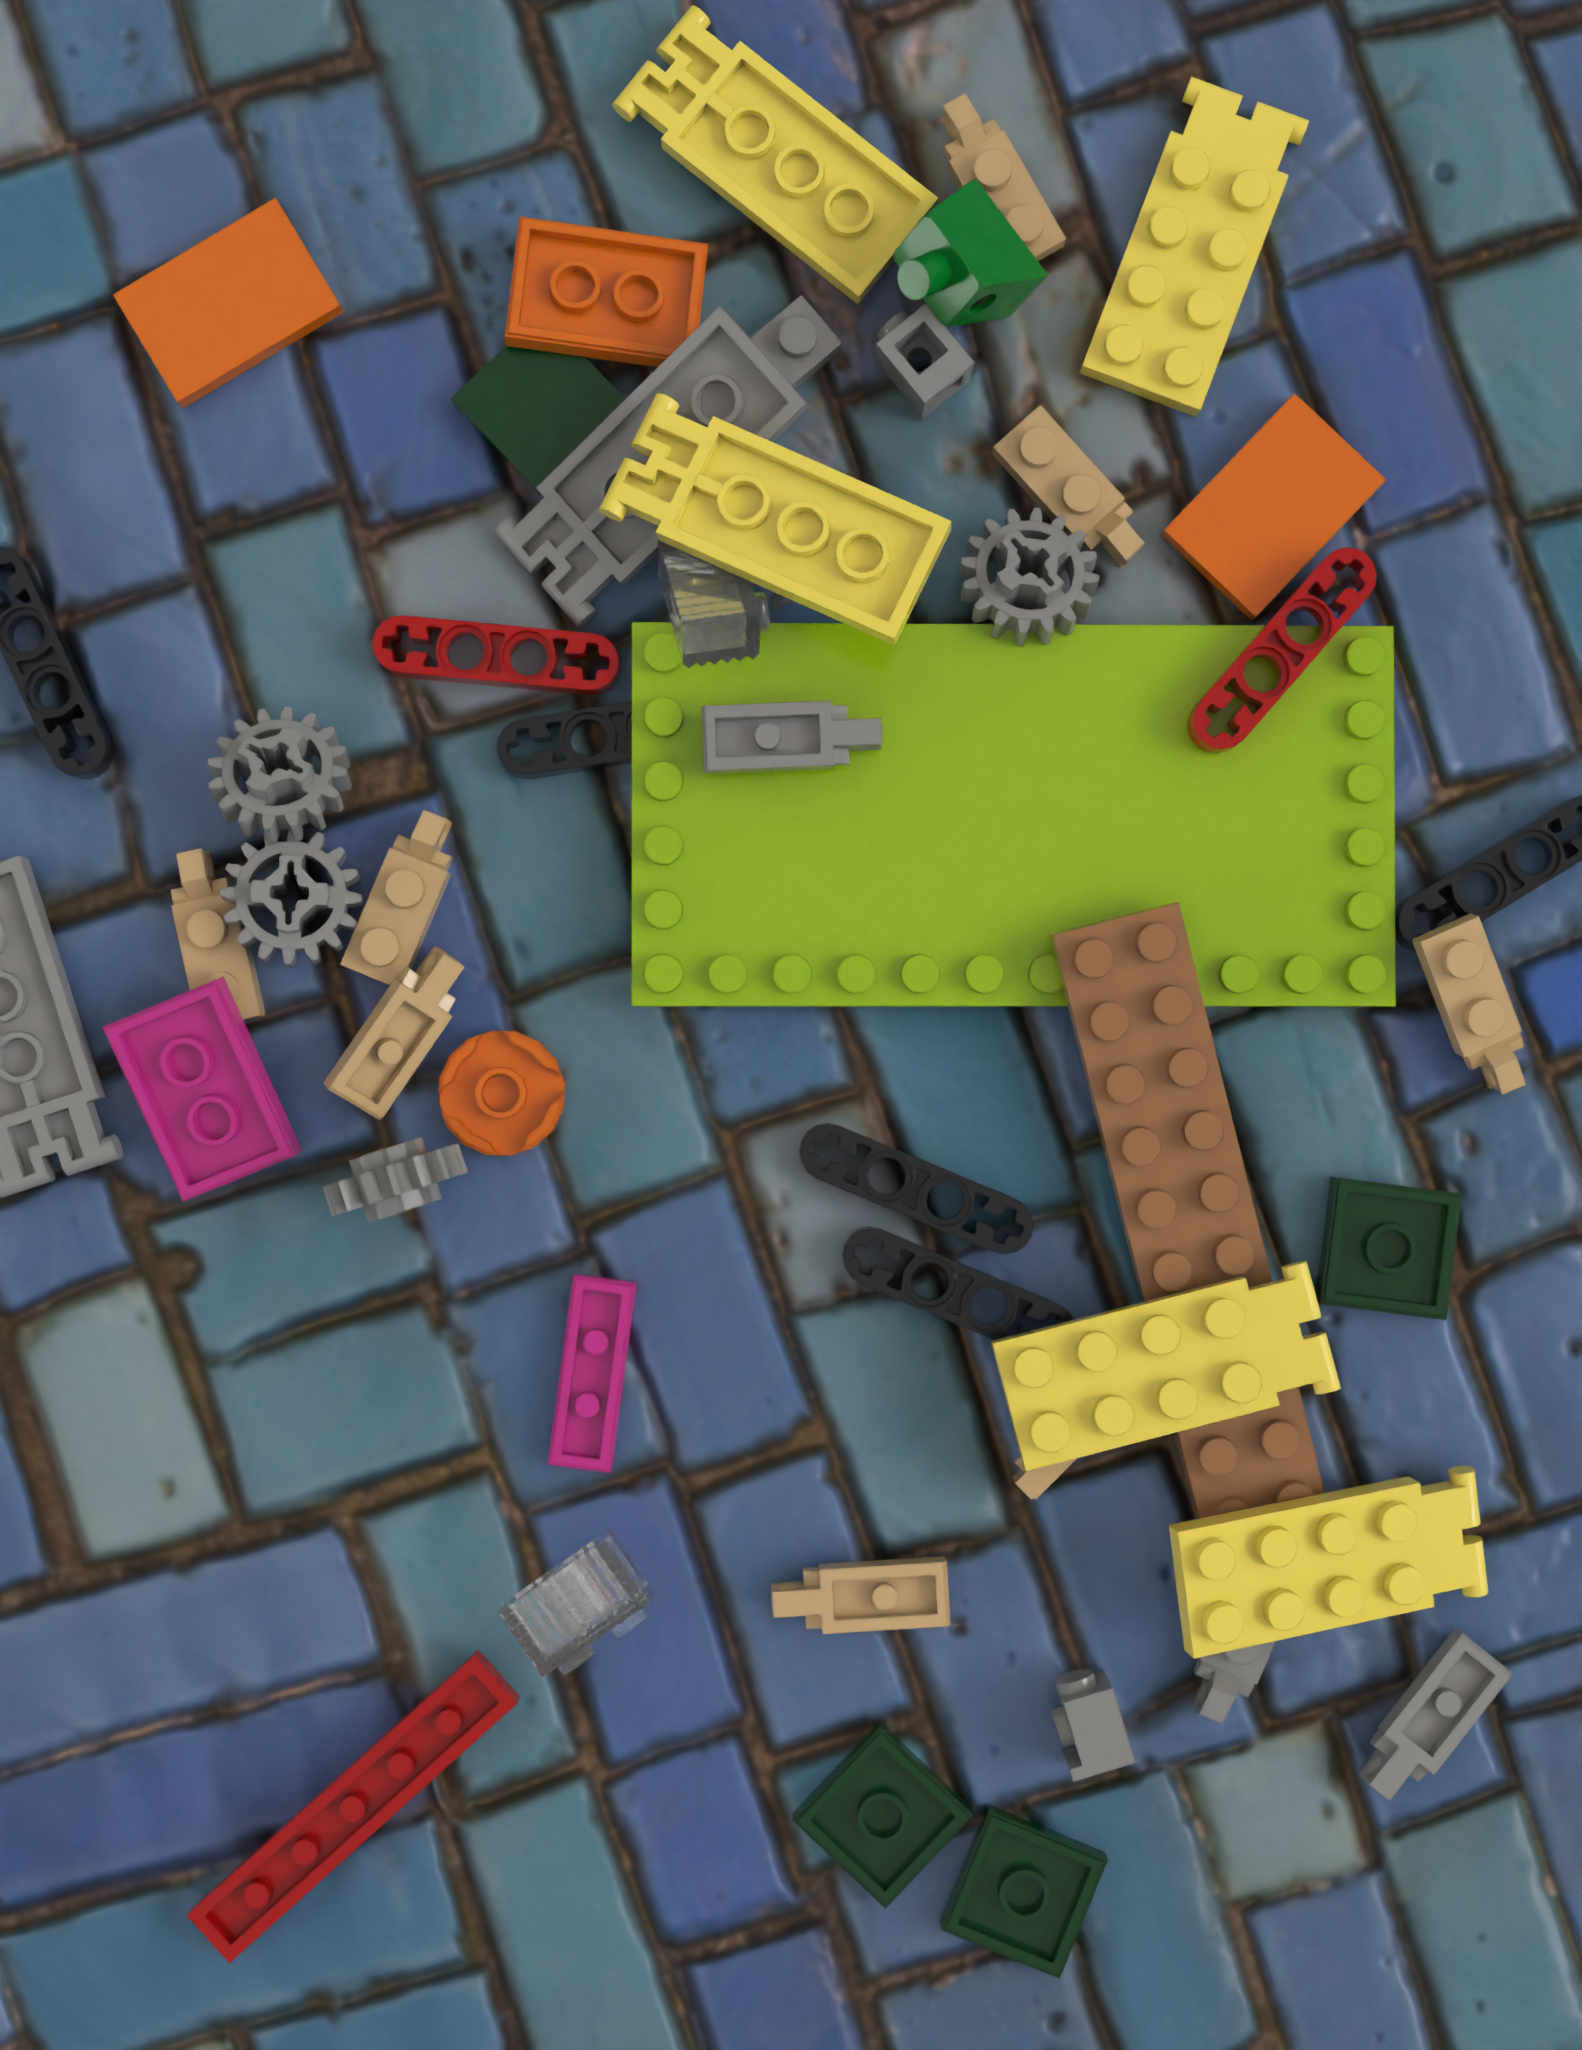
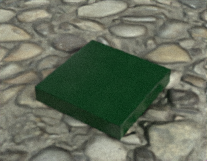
(536, 407)
(1388, 1248)
(882, 1814)
(1023, 1891)

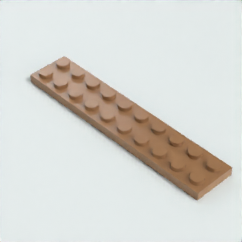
(1178, 1172)

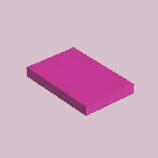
(202, 1089)

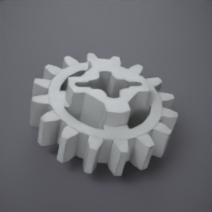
(1028, 580)
(279, 774)
(263, 896)
(395, 1179)

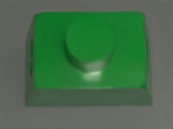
(967, 261)

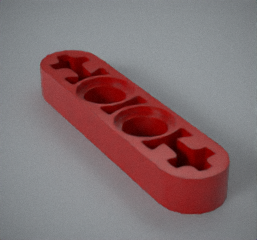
(498, 647)
(1284, 653)

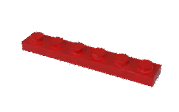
(353, 1806)

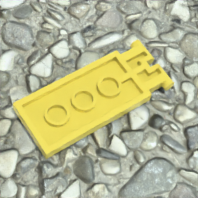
(777, 155)
(1193, 250)
(779, 519)
(1162, 1366)
(1325, 1561)

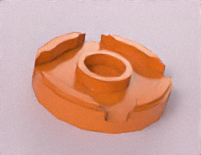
(501, 1093)

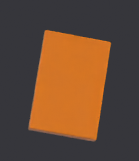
(603, 292)
(228, 303)
(1273, 507)

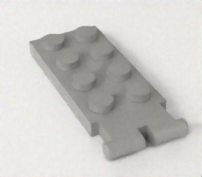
(708, 375)
(44, 1052)

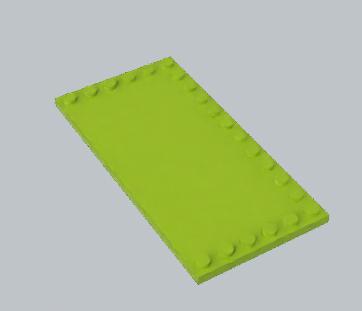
(1011, 809)

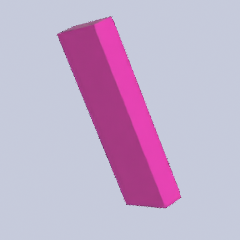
(592, 1373)

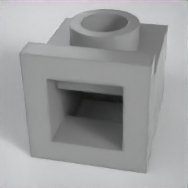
(924, 336)
(1090, 1723)

